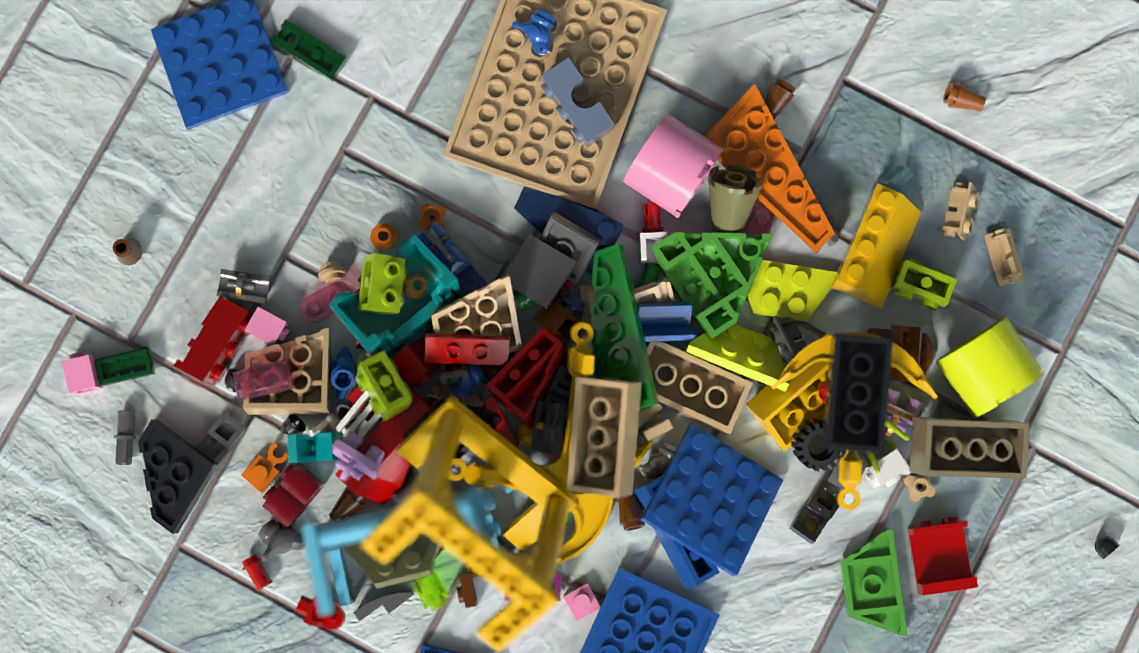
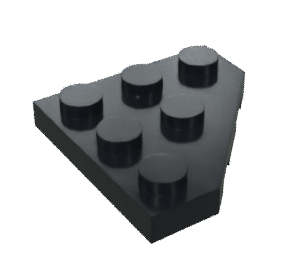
(173, 474)

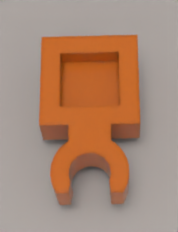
(263, 470)

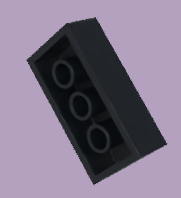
(857, 393)

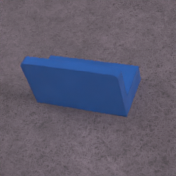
(666, 321)

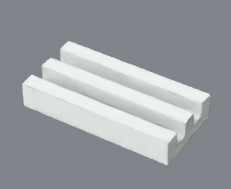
(341, 427)

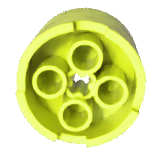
(990, 367)

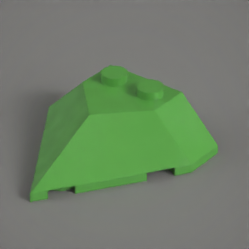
(712, 273)

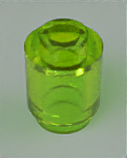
(431, 591)

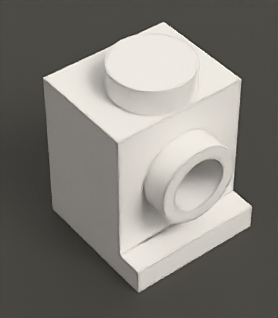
(891, 465)

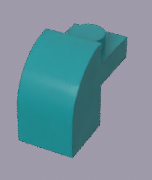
(312, 449)

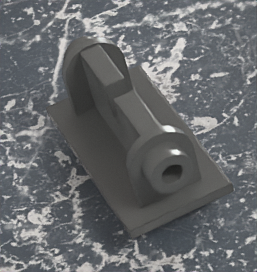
(785, 334)

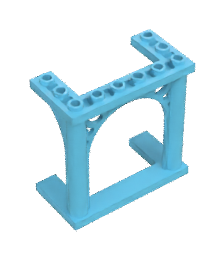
(330, 536)

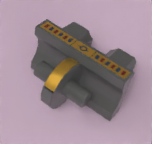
(243, 286)

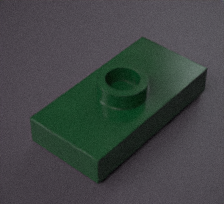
(125, 366)

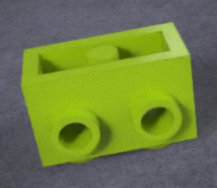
(382, 284)
(924, 284)
(381, 380)

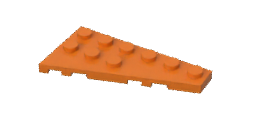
(755, 142)

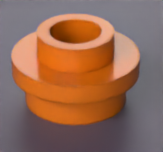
(390, 242)

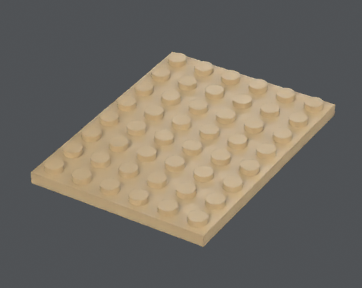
(512, 125)

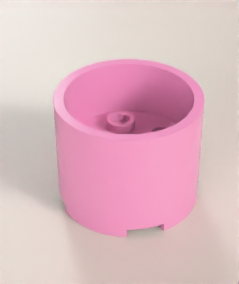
(672, 165)

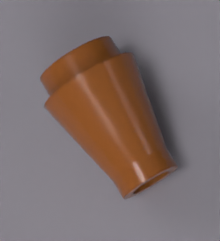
(962, 97)

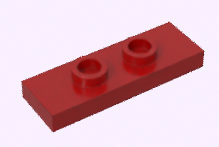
(466, 349)

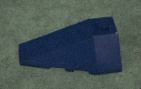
(538, 207)

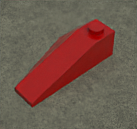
(393, 466)

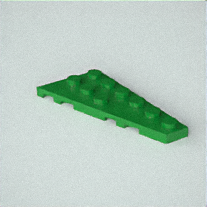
(616, 325)

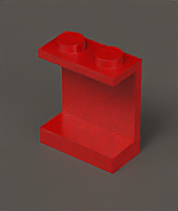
(940, 557)

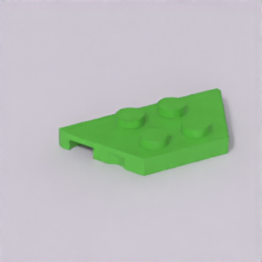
(874, 585)

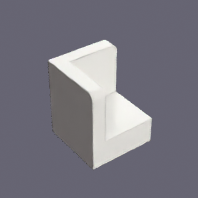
(646, 241)

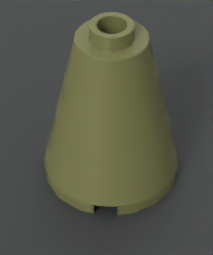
(732, 197)

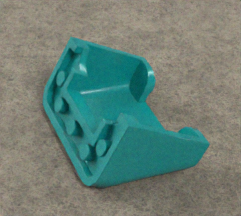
(396, 331)

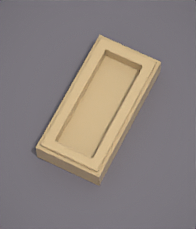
(657, 430)

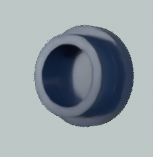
(573, 304)

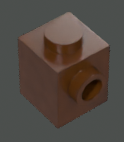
(556, 320)

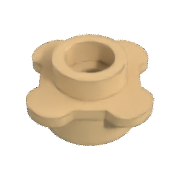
(916, 493)

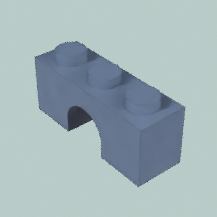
(587, 123)

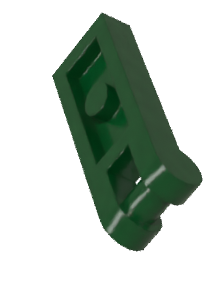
(309, 50)

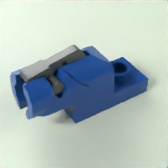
(452, 258)

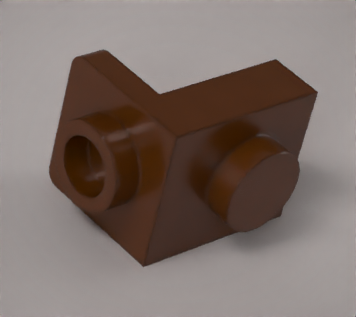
(466, 592)

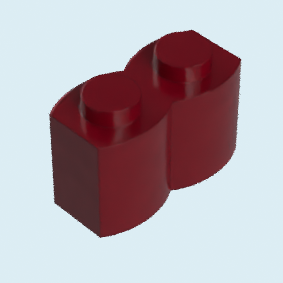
(293, 494)

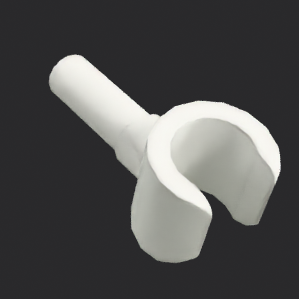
(329, 423)

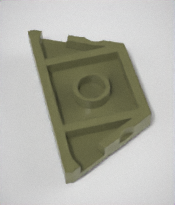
(409, 563)

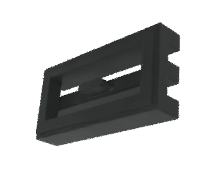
(454, 373)

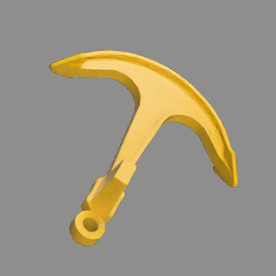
(819, 351)
(579, 364)
(589, 514)

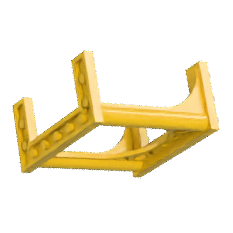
(528, 586)

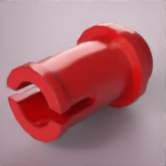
(652, 218)
(256, 572)

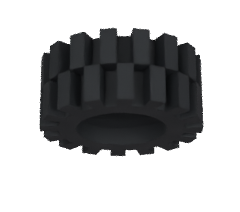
(802, 450)

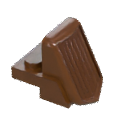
(913, 341)

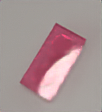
(263, 380)

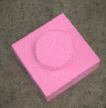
(582, 601)

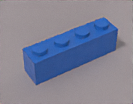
(689, 566)

